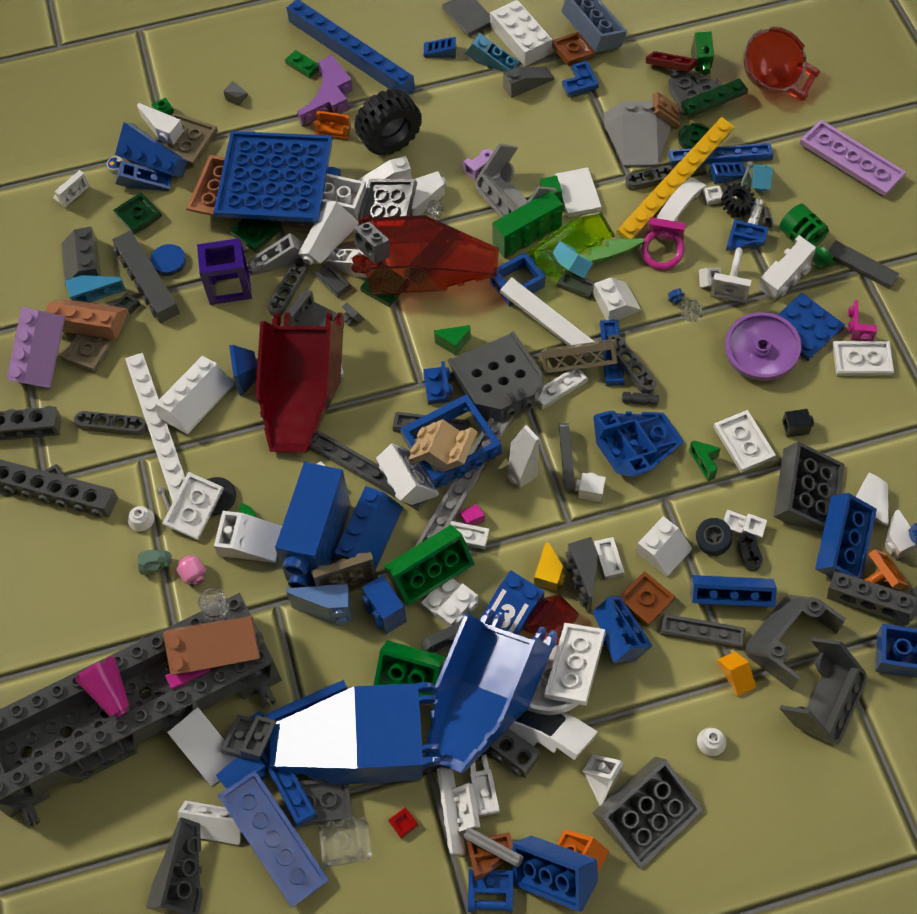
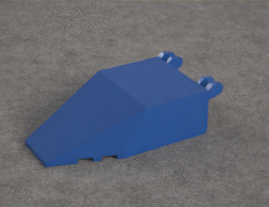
(484, 687)
(357, 736)

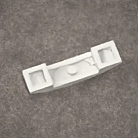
(681, 199)

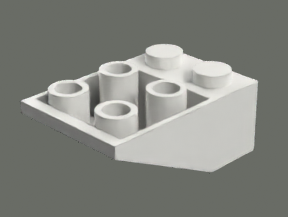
(246, 537)

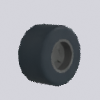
(713, 529)

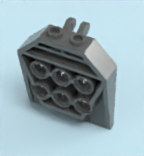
(499, 377)

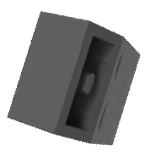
(582, 563)

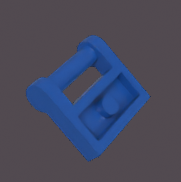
(495, 883)

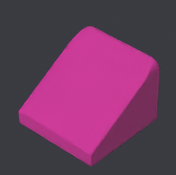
(472, 515)

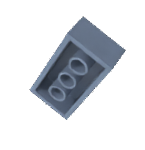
(595, 23)

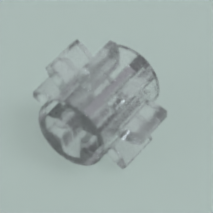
(691, 310)

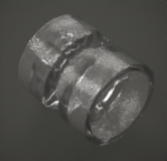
(214, 605)

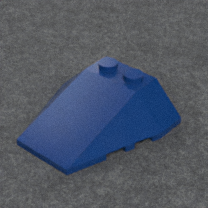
(635, 441)

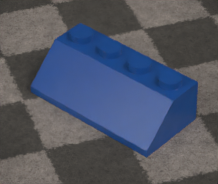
(369, 526)
(846, 536)
(555, 872)

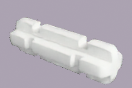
(755, 212)

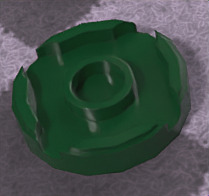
(691, 134)

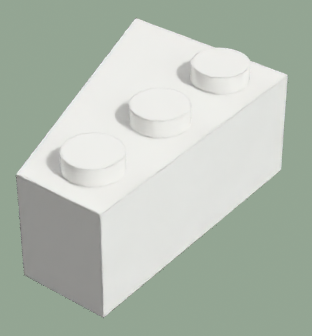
(788, 270)

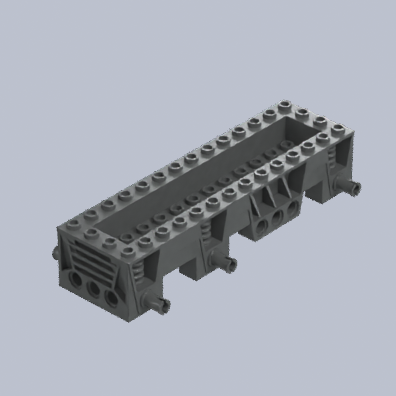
(103, 742)

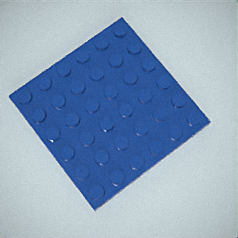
(273, 176)

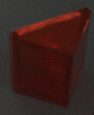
(552, 615)

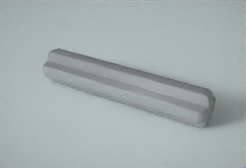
(493, 847)

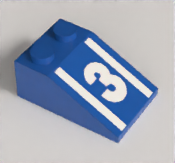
(517, 601)

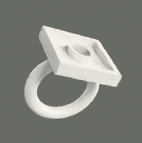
(731, 286)

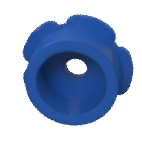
(676, 295)

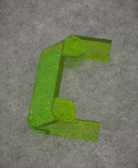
(579, 233)

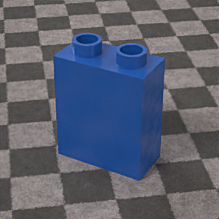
(313, 523)

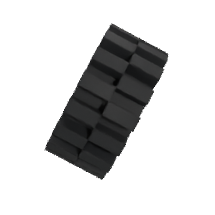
(734, 207)

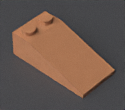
(206, 190)
(211, 644)

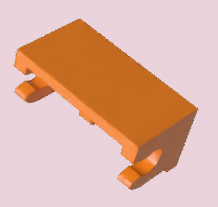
(332, 125)

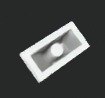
(897, 539)

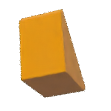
(737, 673)

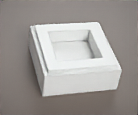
(712, 195)

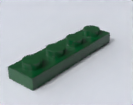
(714, 97)

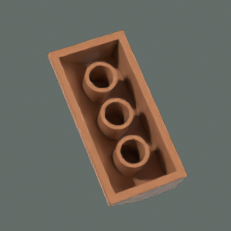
(89, 318)

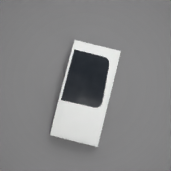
(554, 732)

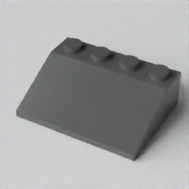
(806, 486)
(648, 811)

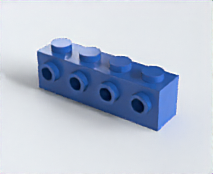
(733, 591)

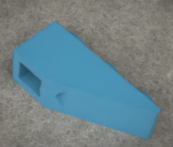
(489, 54)

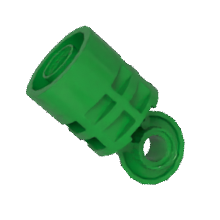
(804, 222)

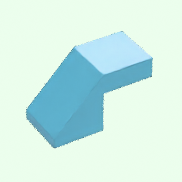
(572, 260)

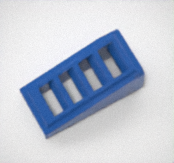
(446, 48)
(722, 177)

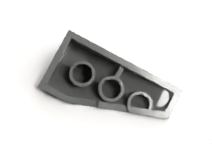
(178, 879)

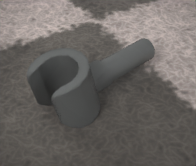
(767, 218)

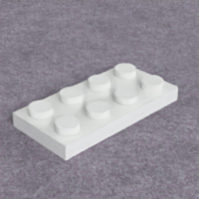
(575, 664)

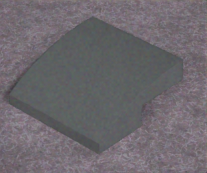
(248, 737)

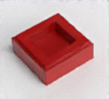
(403, 823)

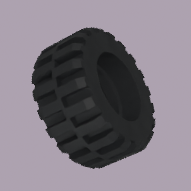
(388, 121)

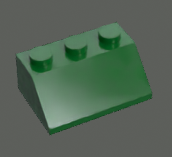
(407, 666)

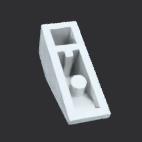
(164, 126)
(392, 169)

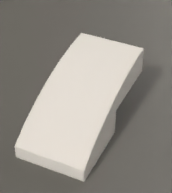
(743, 524)

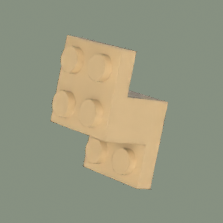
(442, 445)

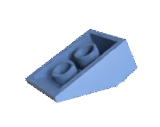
(325, 602)

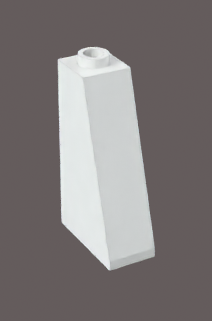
(333, 227)

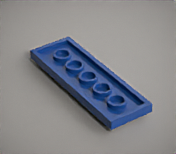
(273, 838)

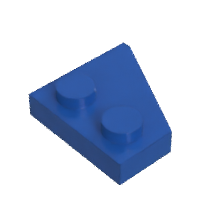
(746, 235)

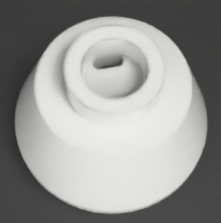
(140, 518)
(709, 745)

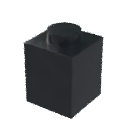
(797, 422)

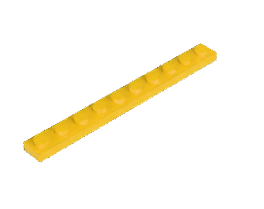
(680, 174)

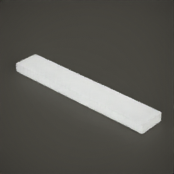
(544, 314)

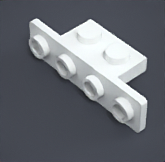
(458, 809)

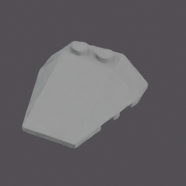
(636, 133)

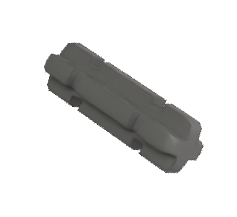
(640, 398)

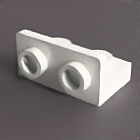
(71, 189)

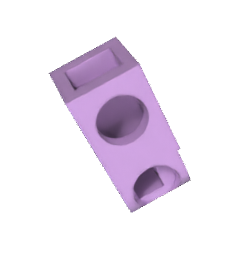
(474, 167)

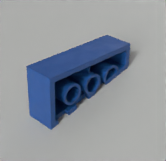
(145, 150)

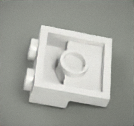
(450, 602)

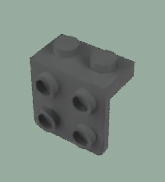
(307, 312)

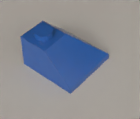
(244, 367)

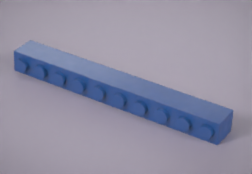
(350, 47)

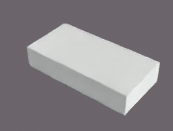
(609, 558)

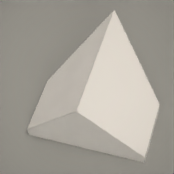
(602, 775)

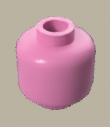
(191, 570)

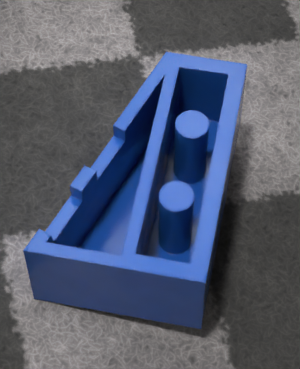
(623, 634)

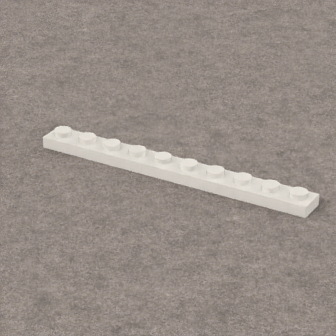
(158, 428)

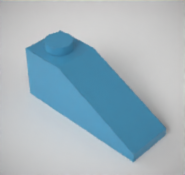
(92, 288)

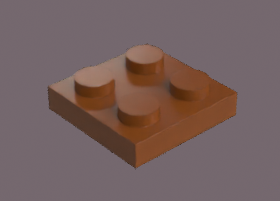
(573, 49)
(647, 598)

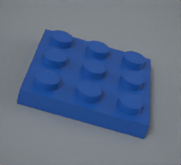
(812, 323)

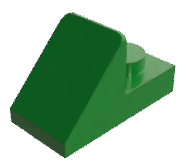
(704, 457)

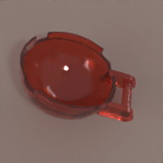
(777, 62)

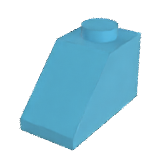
(761, 177)

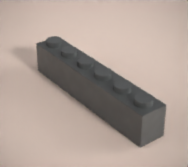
(145, 276)

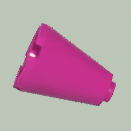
(105, 686)

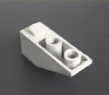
(342, 260)

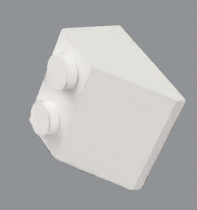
(615, 299)
(664, 546)

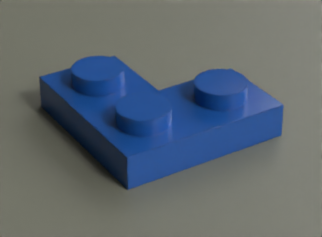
(583, 80)

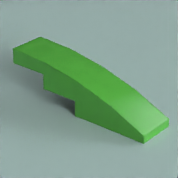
(613, 249)

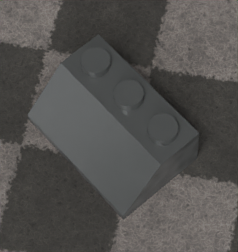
(80, 254)

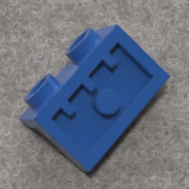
(437, 385)

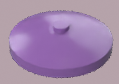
(762, 346)

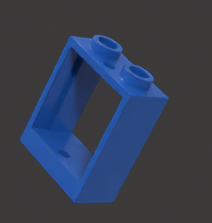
(522, 260)

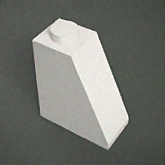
(428, 188)

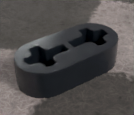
(753, 550)

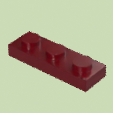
(671, 61)

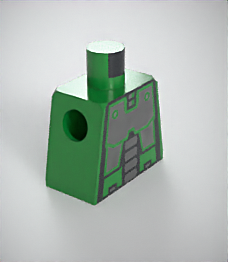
(704, 56)

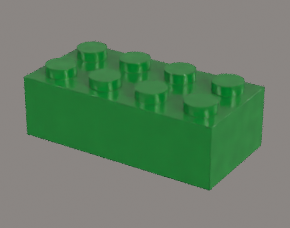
(527, 224)
(429, 565)

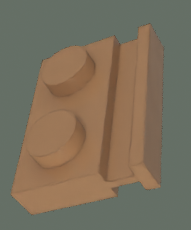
(666, 110)

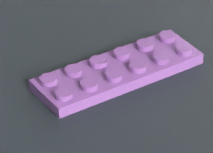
(852, 158)

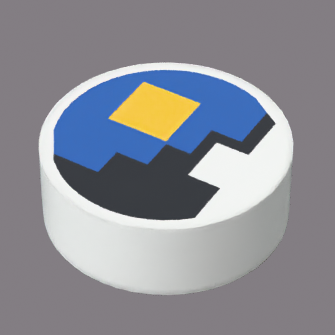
(113, 164)

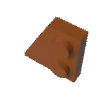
(484, 861)

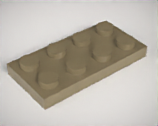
(89, 350)

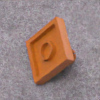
(887, 570)

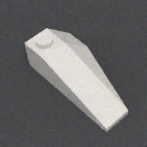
(523, 457)

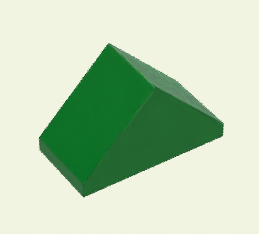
(453, 338)

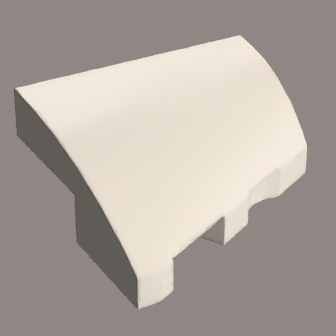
(875, 493)

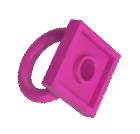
(667, 231)

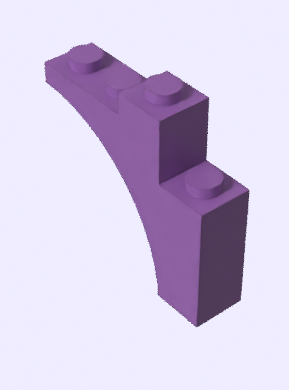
(331, 94)

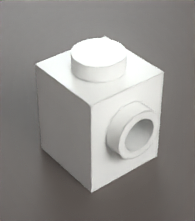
(590, 487)

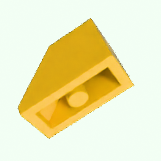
(549, 570)

